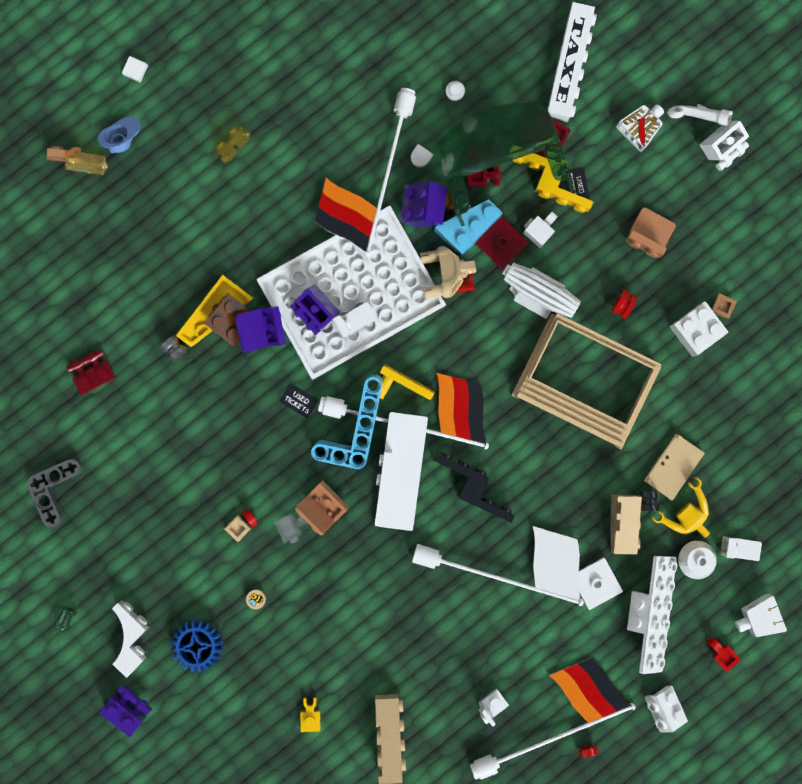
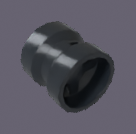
(649, 500)

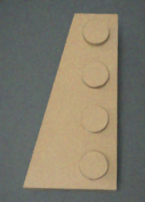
(389, 738)

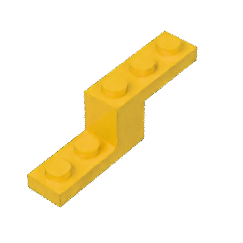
(548, 185)

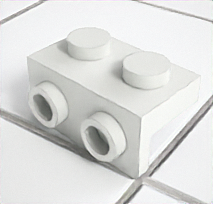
(666, 710)

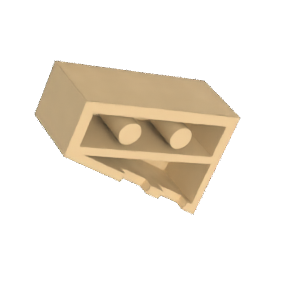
(625, 524)

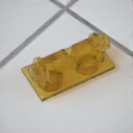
(236, 138)
(85, 162)

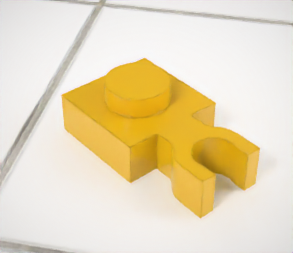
(310, 718)

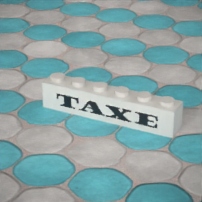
(570, 61)

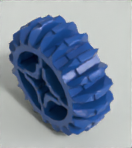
(196, 637)

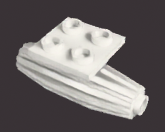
(540, 292)

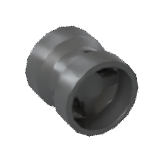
(173, 348)

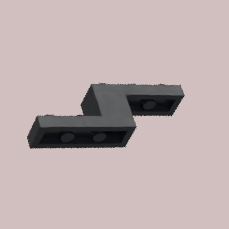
(474, 487)

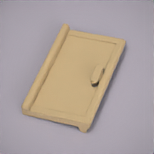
(674, 467)

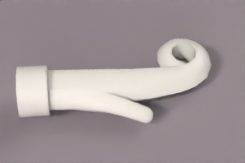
(721, 117)

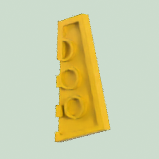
(194, 328)

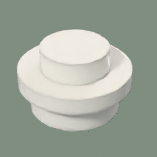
(455, 90)

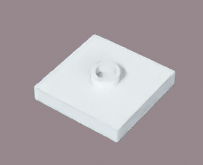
(597, 583)

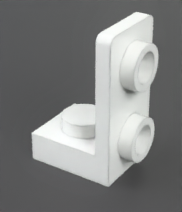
(355, 319)
(740, 548)
(491, 706)

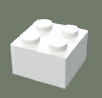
(698, 329)

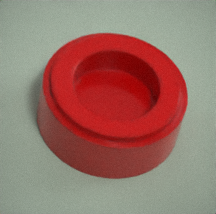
(249, 517)
(588, 751)

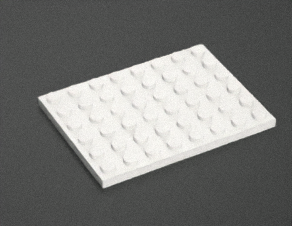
(387, 279)

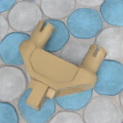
(452, 271)

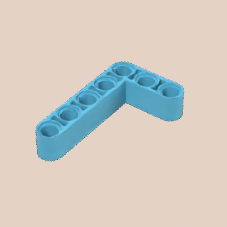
(360, 430)

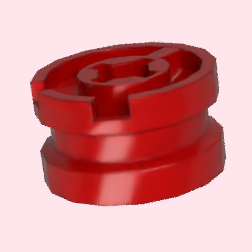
(624, 304)

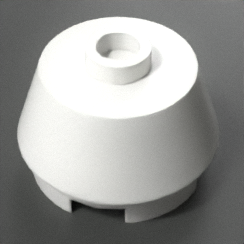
(697, 559)

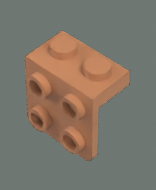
(650, 233)
(321, 508)

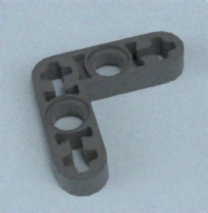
(44, 489)

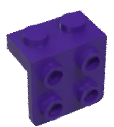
(260, 328)

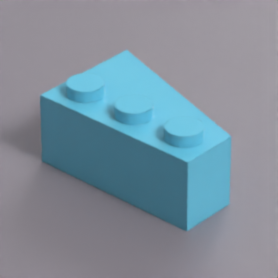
(476, 221)

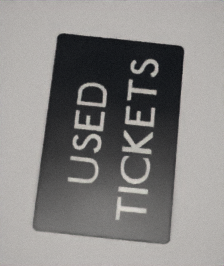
(579, 183)
(299, 401)

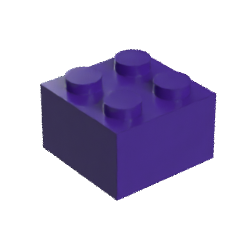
(423, 204)

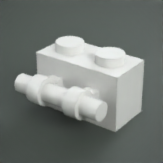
(726, 144)

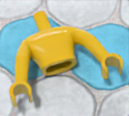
(690, 516)

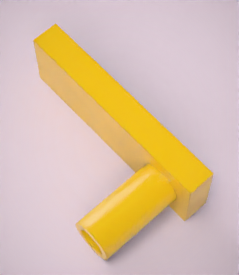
(391, 374)

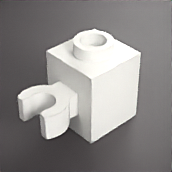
(539, 230)

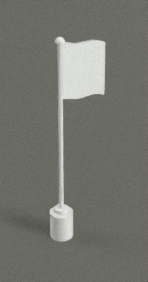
(553, 565)

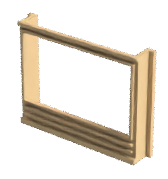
(570, 408)

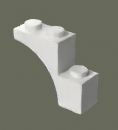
(133, 627)

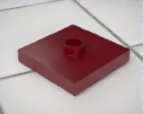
(501, 243)

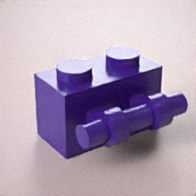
(314, 305)
(123, 713)

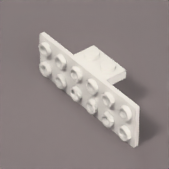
(400, 471)
(651, 614)

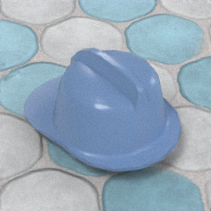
(119, 135)

